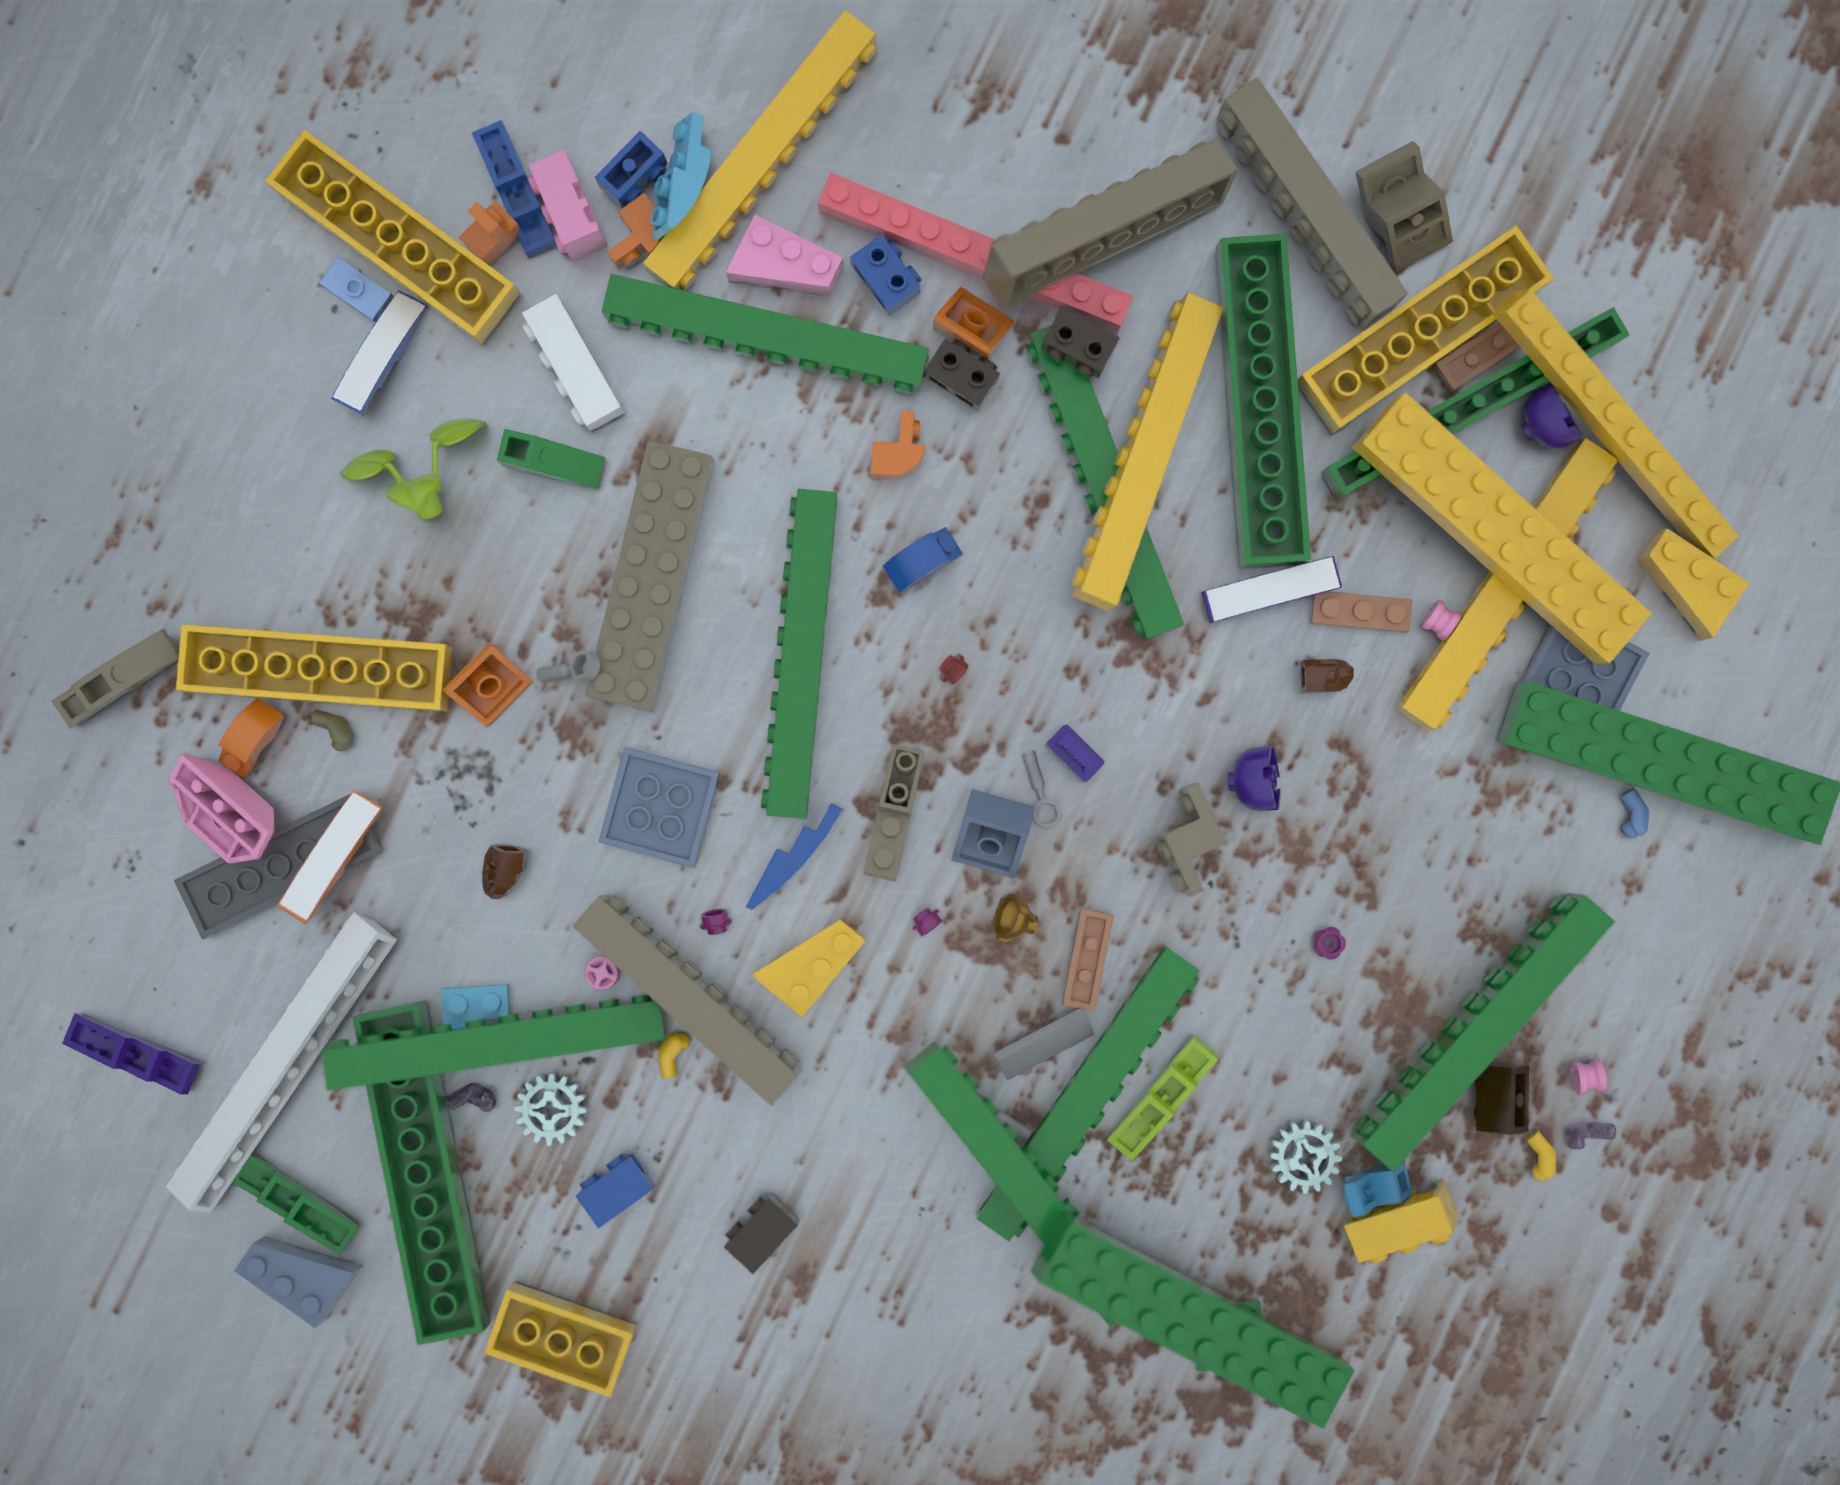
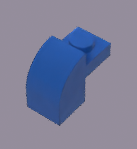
(922, 559)

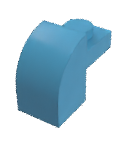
(1376, 1188)

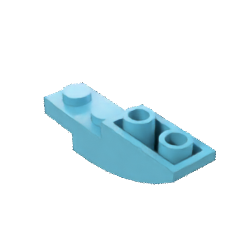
(683, 182)

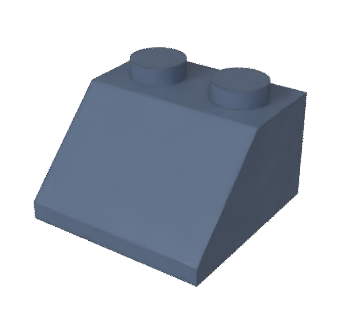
(993, 833)

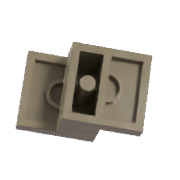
(1404, 206)
(1190, 839)

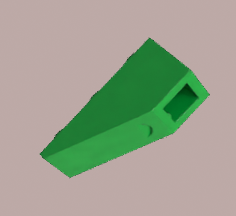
(550, 459)

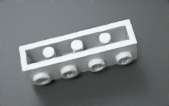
(572, 362)

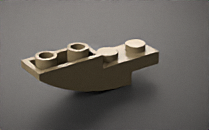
(116, 678)
(894, 812)

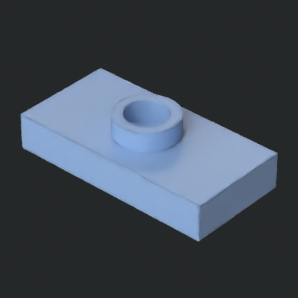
(356, 289)

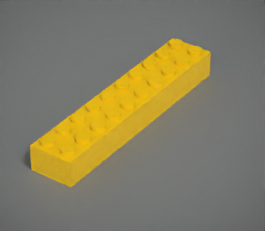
(1501, 530)

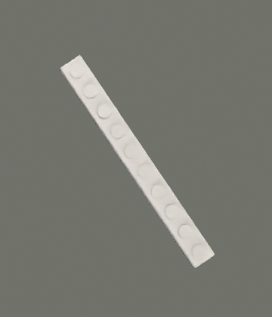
(280, 1063)

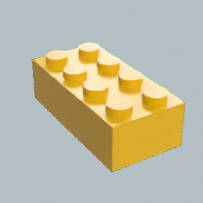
(560, 1339)

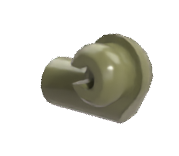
(337, 728)

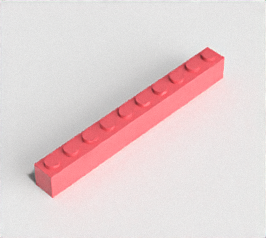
(960, 248)

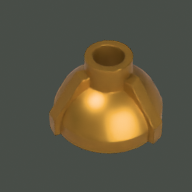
(1013, 918)

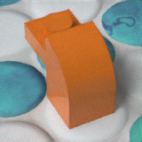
(638, 220)
(490, 232)
(899, 459)
(248, 736)

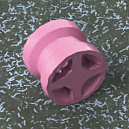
(1441, 620)
(595, 975)
(1588, 1076)

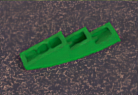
(296, 1204)

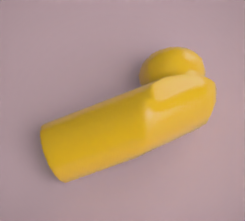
(669, 1050)
(1546, 1156)

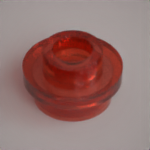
(953, 668)

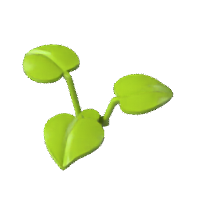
(420, 492)

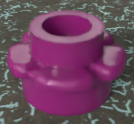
(715, 921)
(926, 921)
(1337, 946)

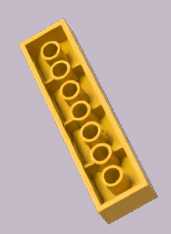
(393, 236)
(1422, 330)
(314, 668)

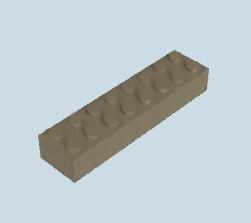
(1309, 204)
(1108, 222)
(651, 575)
(687, 997)

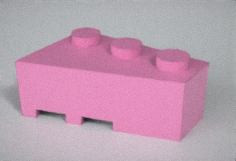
(566, 206)
(783, 260)

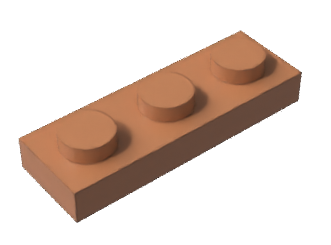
(1476, 356)
(1362, 611)
(1087, 959)

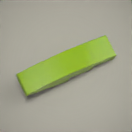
(1163, 1097)

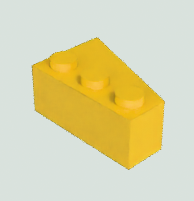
(1693, 581)
(811, 966)
(1403, 1225)

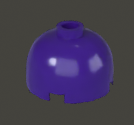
(1549, 419)
(1256, 779)

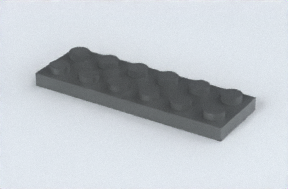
(229, 893)

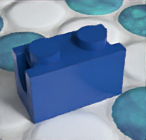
(615, 1190)

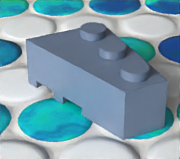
(297, 1278)

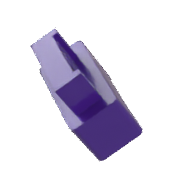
(1074, 753)

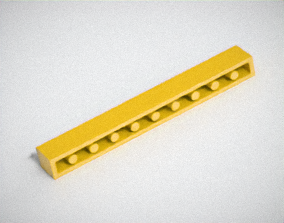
(762, 151)
(1614, 422)
(1147, 452)
(1494, 603)

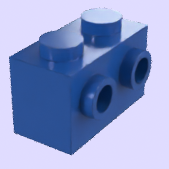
(632, 170)
(886, 274)

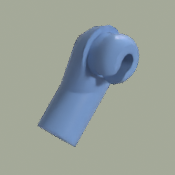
(1639, 814)

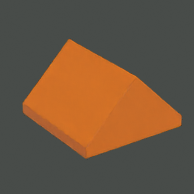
(972, 323)
(487, 684)

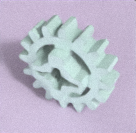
(550, 1123)
(1318, 1152)

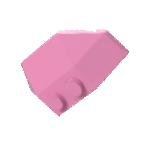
(222, 809)

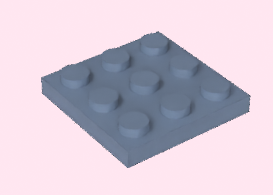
(1568, 670)
(659, 807)

